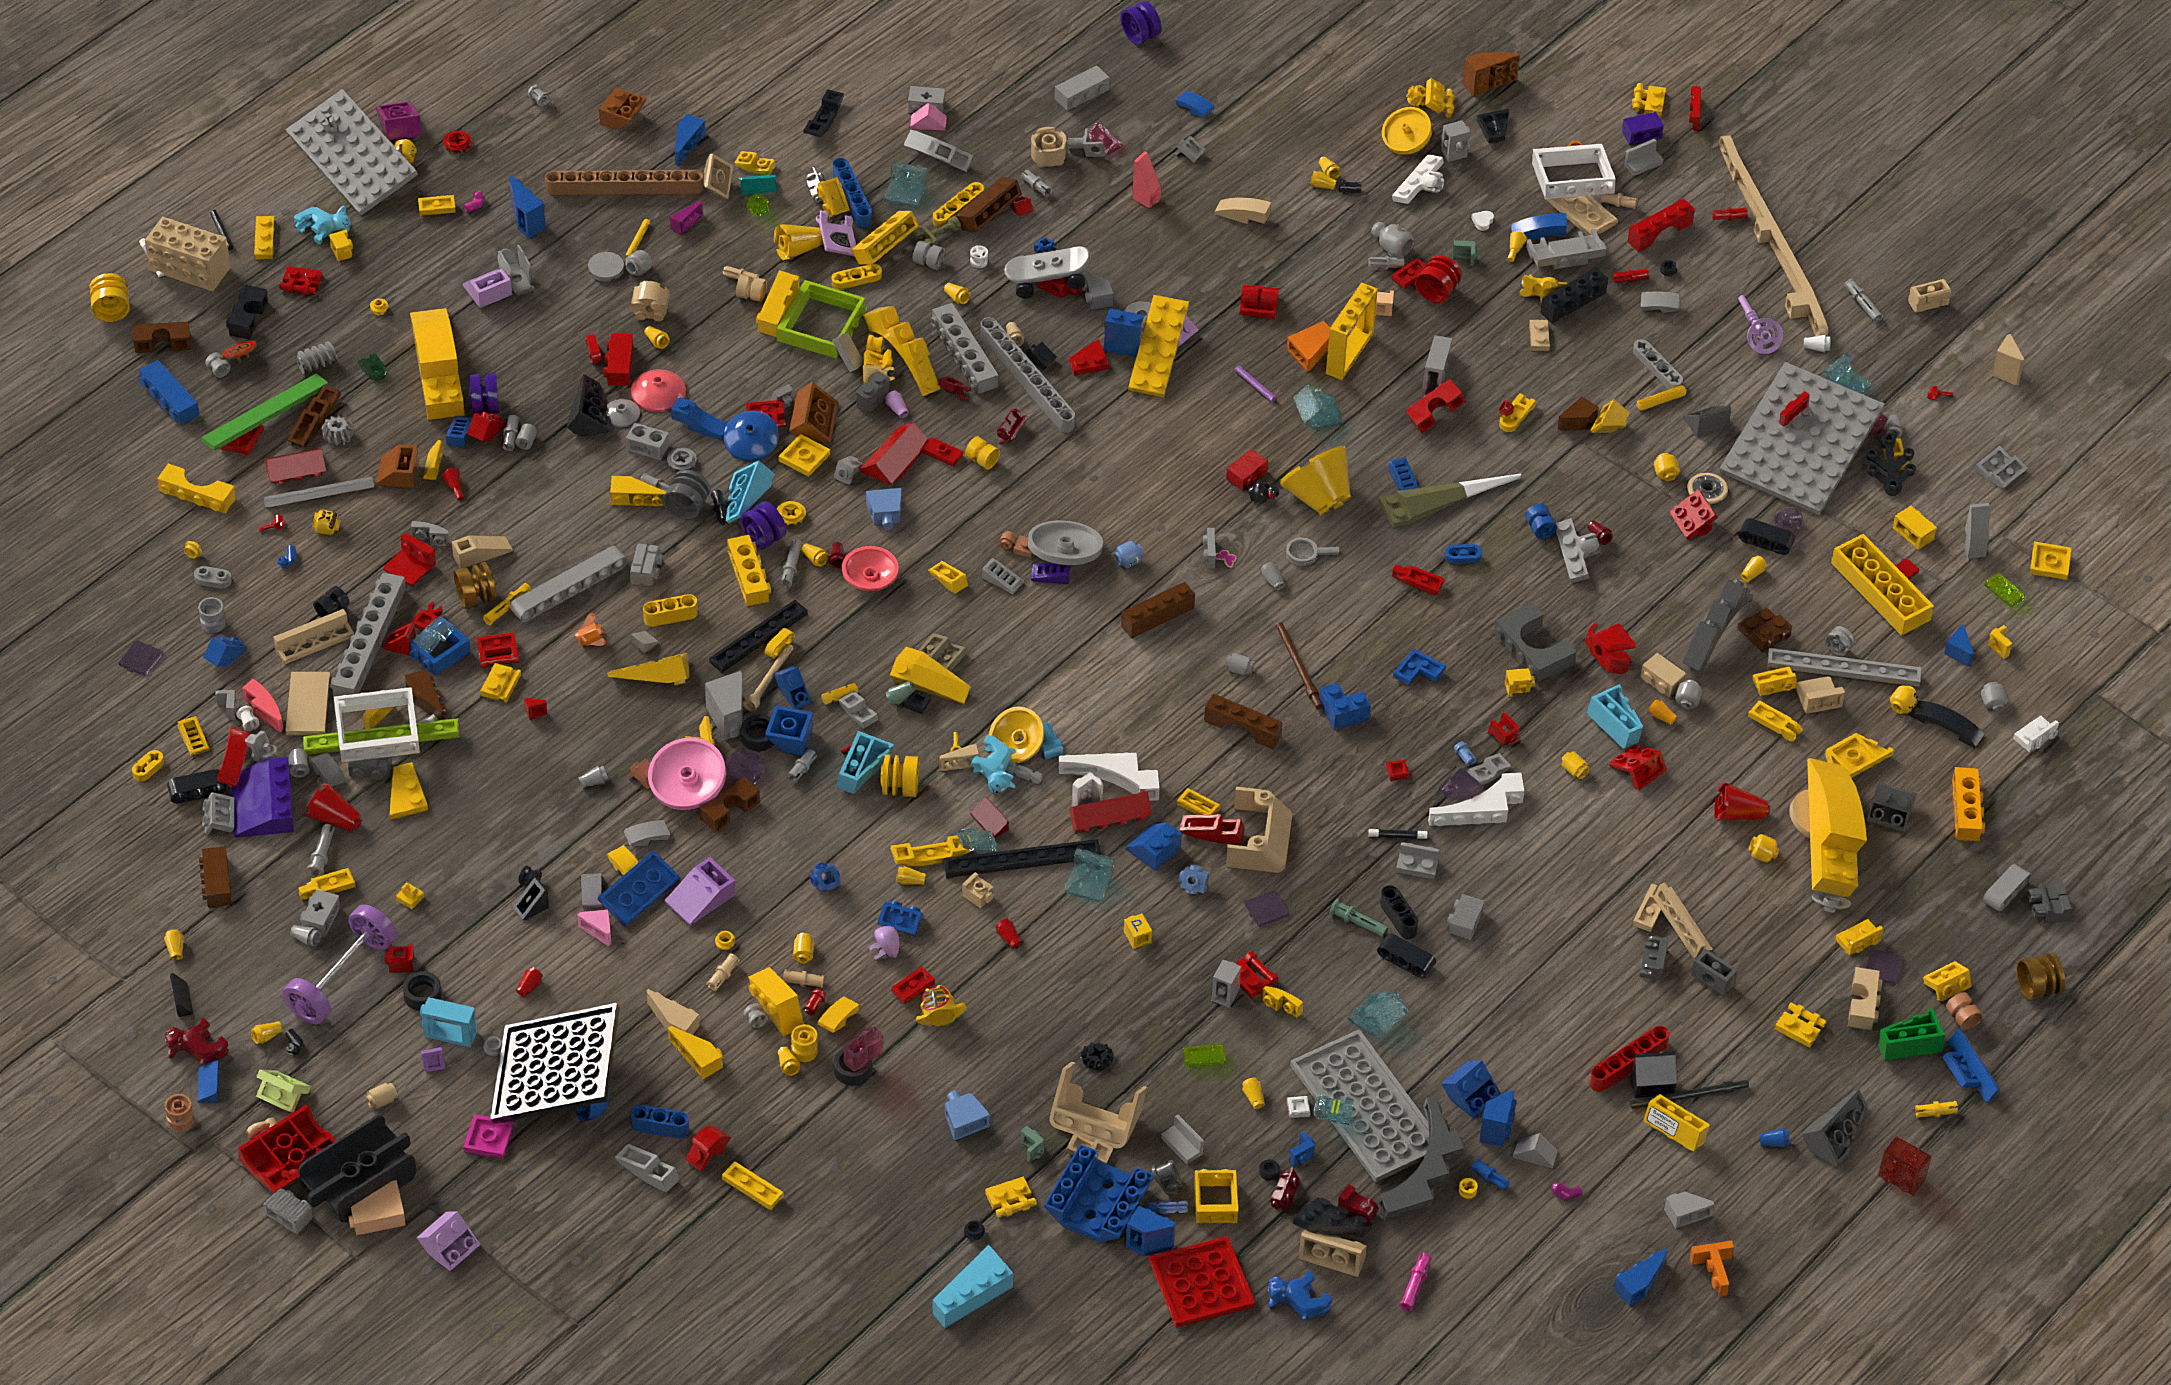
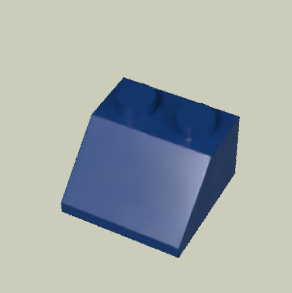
(790, 729)
(1156, 844)

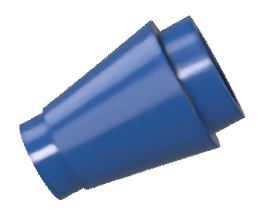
(1775, 1138)

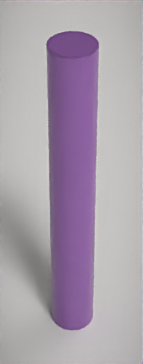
(1257, 385)

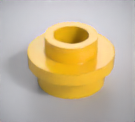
(379, 306)
(192, 549)
(725, 936)

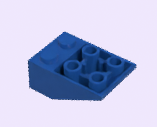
(526, 208)

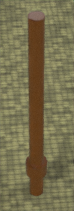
(1311, 691)

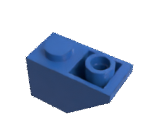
(224, 650)
(793, 687)

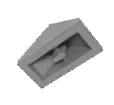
(591, 889)
(1536, 1150)

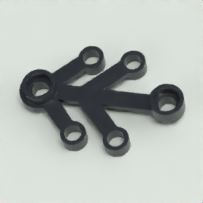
(1890, 466)

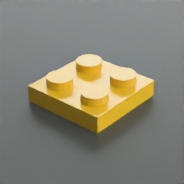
(804, 455)
(2050, 560)

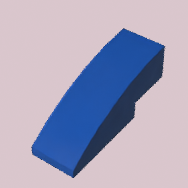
(1542, 226)

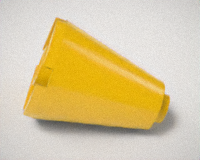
(796, 240)

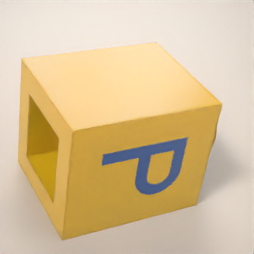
(1137, 931)

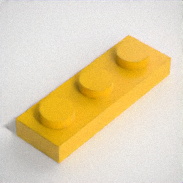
(264, 237)
(752, 1185)

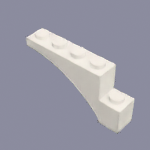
(1114, 768)
(1483, 808)

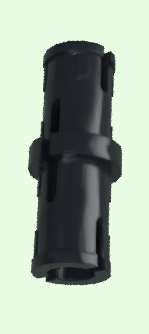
(720, 506)

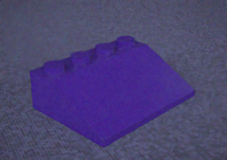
(263, 799)

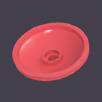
(657, 390)
(870, 568)

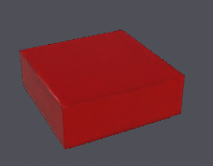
(1907, 568)
(1397, 770)

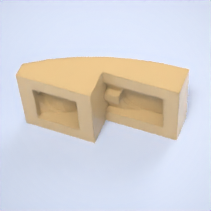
(1103, 1148)

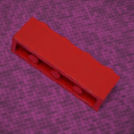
(1110, 811)

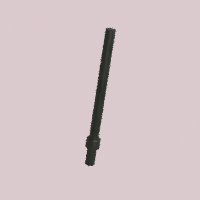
(1726, 1087)

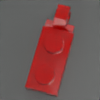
(1419, 578)

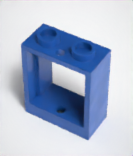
(436, 665)

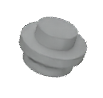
(493, 1046)

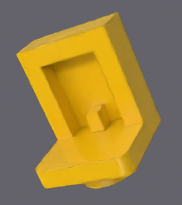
(874, 358)

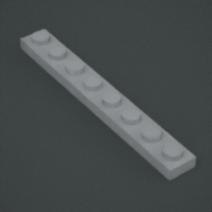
(1844, 667)

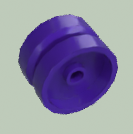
(1140, 22)
(484, 393)
(763, 525)

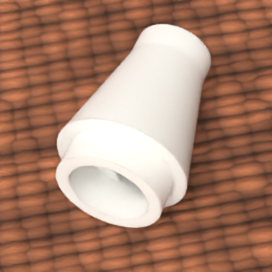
(1818, 343)

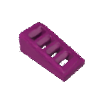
(686, 218)

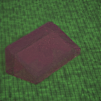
(1100, 134)

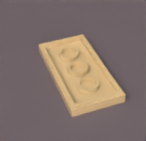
(1585, 213)
(308, 703)

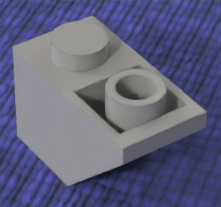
(1097, 291)

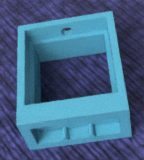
(448, 1012)

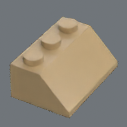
(1332, 1252)

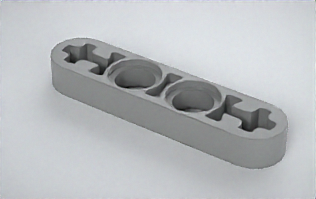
(1661, 363)

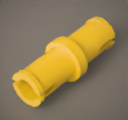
(1936, 1109)

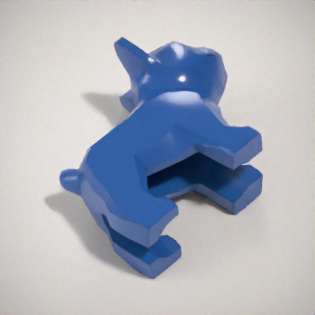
(1298, 1296)

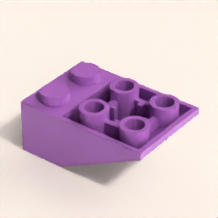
(701, 891)

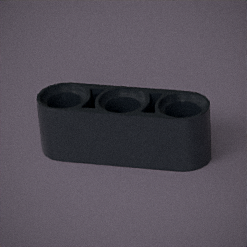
(1766, 536)
(195, 786)
(1399, 912)
(1406, 956)

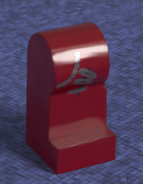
(1357, 1204)

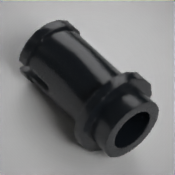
(1352, 187)

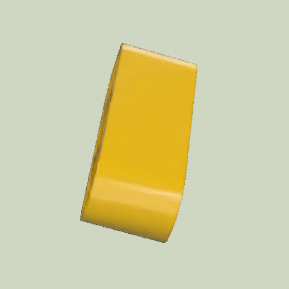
(670, 610)

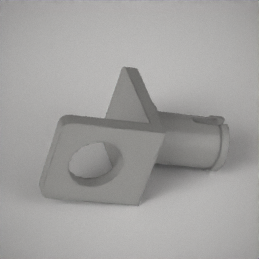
(1086, 144)

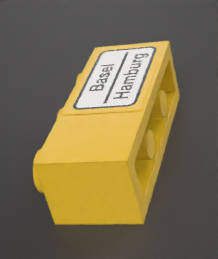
(1676, 1122)

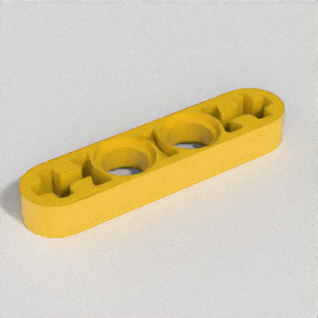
(955, 202)

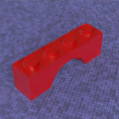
(1646, 231)

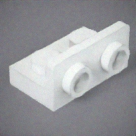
(2036, 733)

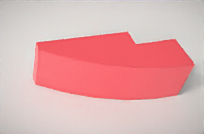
(263, 704)

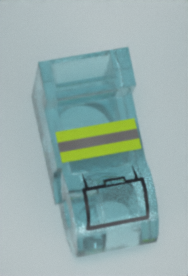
(1333, 1109)

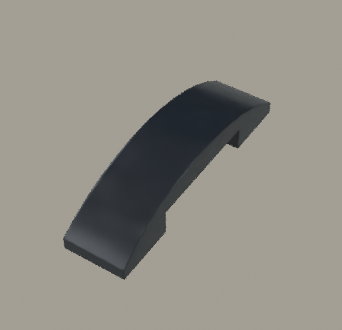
(825, 115)
(1949, 719)

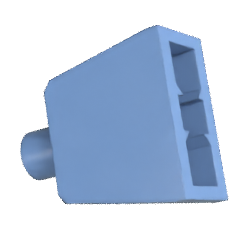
(884, 506)
(965, 1115)

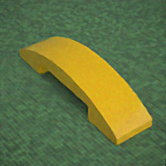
(928, 854)

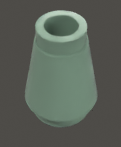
(900, 692)

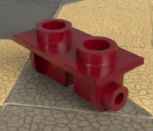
(1008, 431)
(1288, 1184)

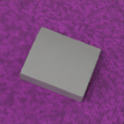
(2000, 467)

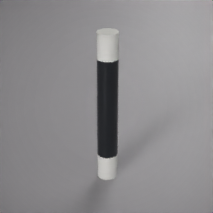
(1397, 833)

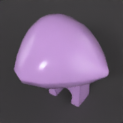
(888, 940)

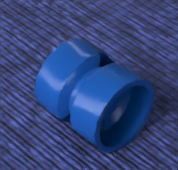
(1541, 521)

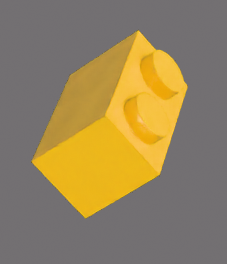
(1914, 527)

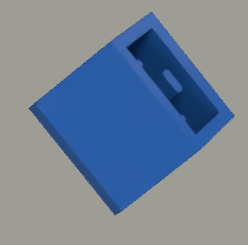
(1471, 1087)
(1497, 1119)
(1149, 1232)

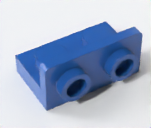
(901, 918)

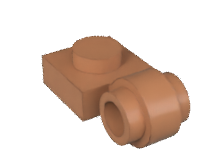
(1020, 546)

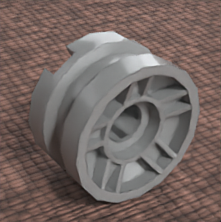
(1840, 641)

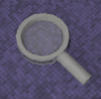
(1304, 551)

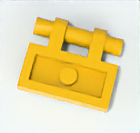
(1437, 97)
(1654, 99)
(1798, 1029)
(1010, 1192)

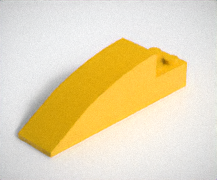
(437, 363)
(1835, 828)

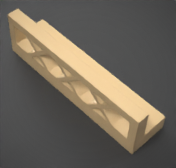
(310, 634)
(1681, 920)

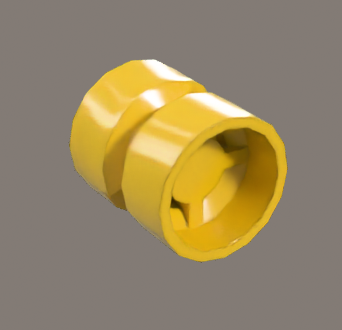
(982, 453)
(804, 1043)

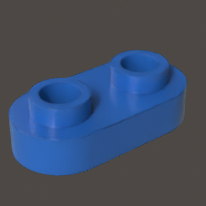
(1463, 553)

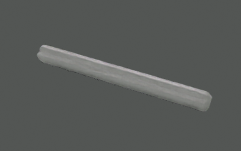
(318, 492)

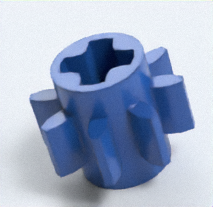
(1044, 245)

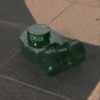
(373, 367)

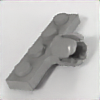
(1576, 549)

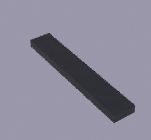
(758, 636)

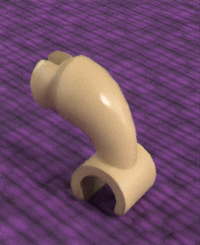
(256, 1128)

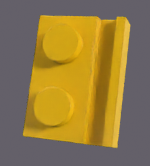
(500, 682)

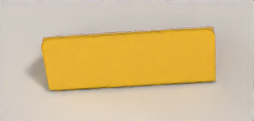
(433, 461)

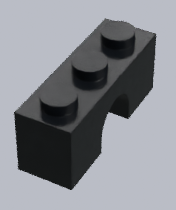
(242, 322)

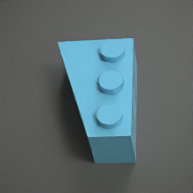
(1615, 716)
(862, 761)

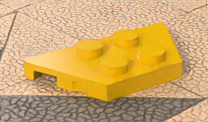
(1857, 754)

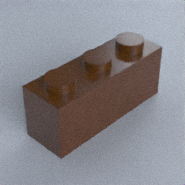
(215, 877)

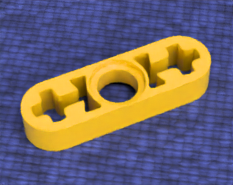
(852, 282)

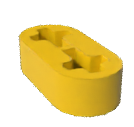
(779, 642)
(149, 766)

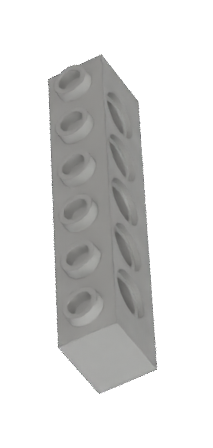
(964, 348)

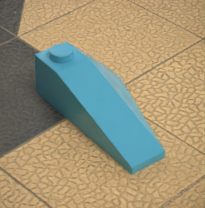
(747, 487)

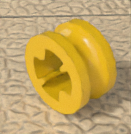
(1465, 1183)

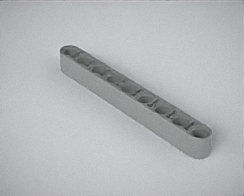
(1027, 375)

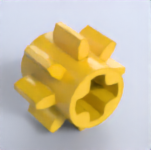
(1417, 95)

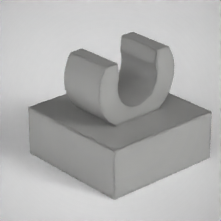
(783, 394)

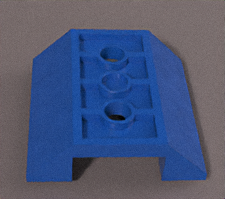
(1082, 1193)

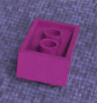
(399, 121)

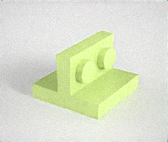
(281, 1089)

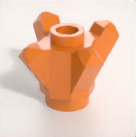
(590, 632)

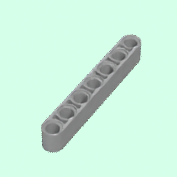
(568, 583)

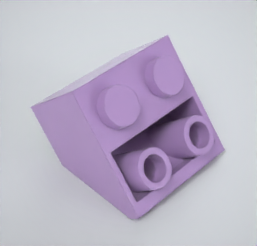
(489, 287)
(448, 1240)

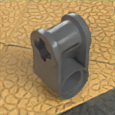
(1168, 1178)

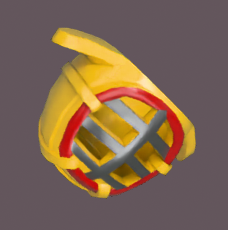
(939, 1007)

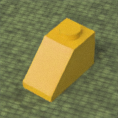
(1610, 418)

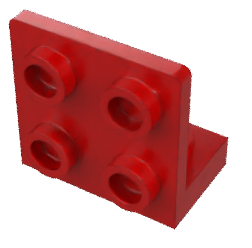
(412, 561)
(1642, 764)

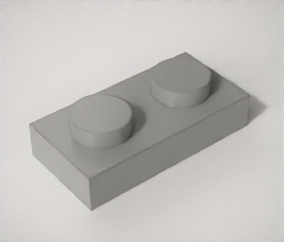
(1209, 553)

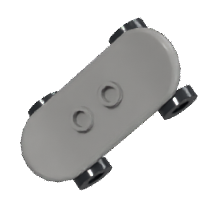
(1046, 267)

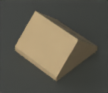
(2008, 362)

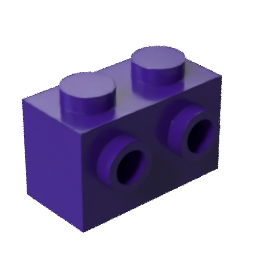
(1642, 128)

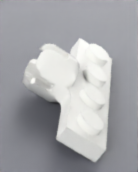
(1422, 178)

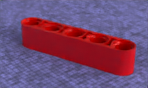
(1651, 1042)

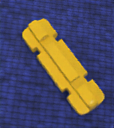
(839, 693)

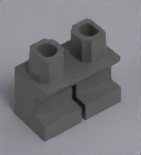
(2052, 902)

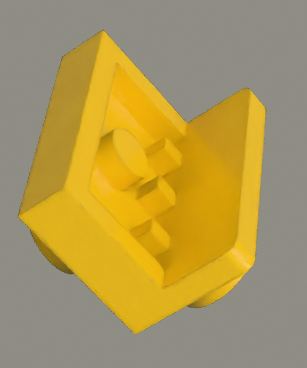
(832, 196)
(1775, 681)

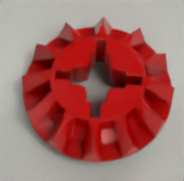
(463, 138)

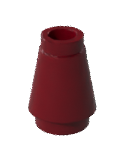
(1603, 533)
(836, 555)

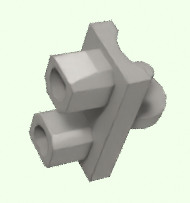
(261, 747)

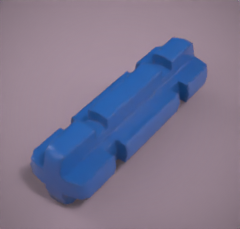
(1168, 1206)

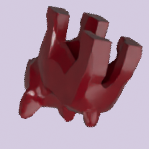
(195, 1043)

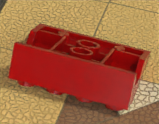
(279, 1151)

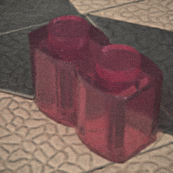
(864, 1048)

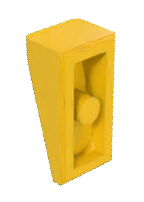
(949, 577)

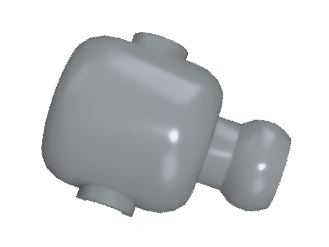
(1393, 239)

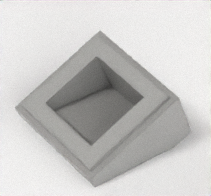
(643, 641)

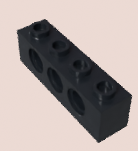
(1574, 295)

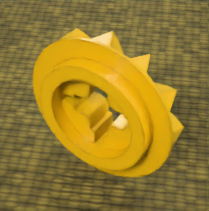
(792, 507)

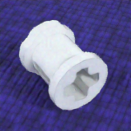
(246, 715)

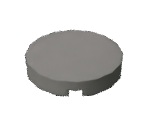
(606, 266)

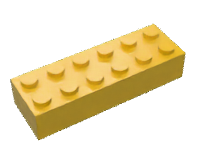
(1882, 584)

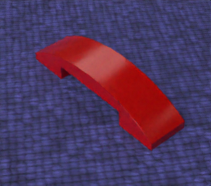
(233, 757)

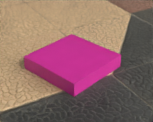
(488, 1138)

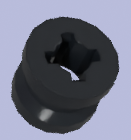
(527, 875)

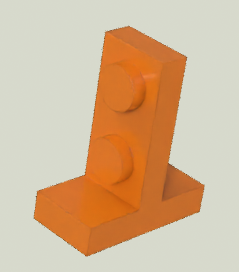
(1713, 1255)

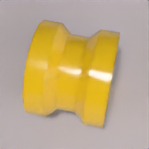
(875, 344)

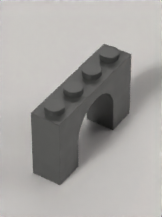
(1540, 662)

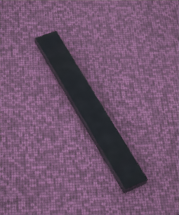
(1016, 858)

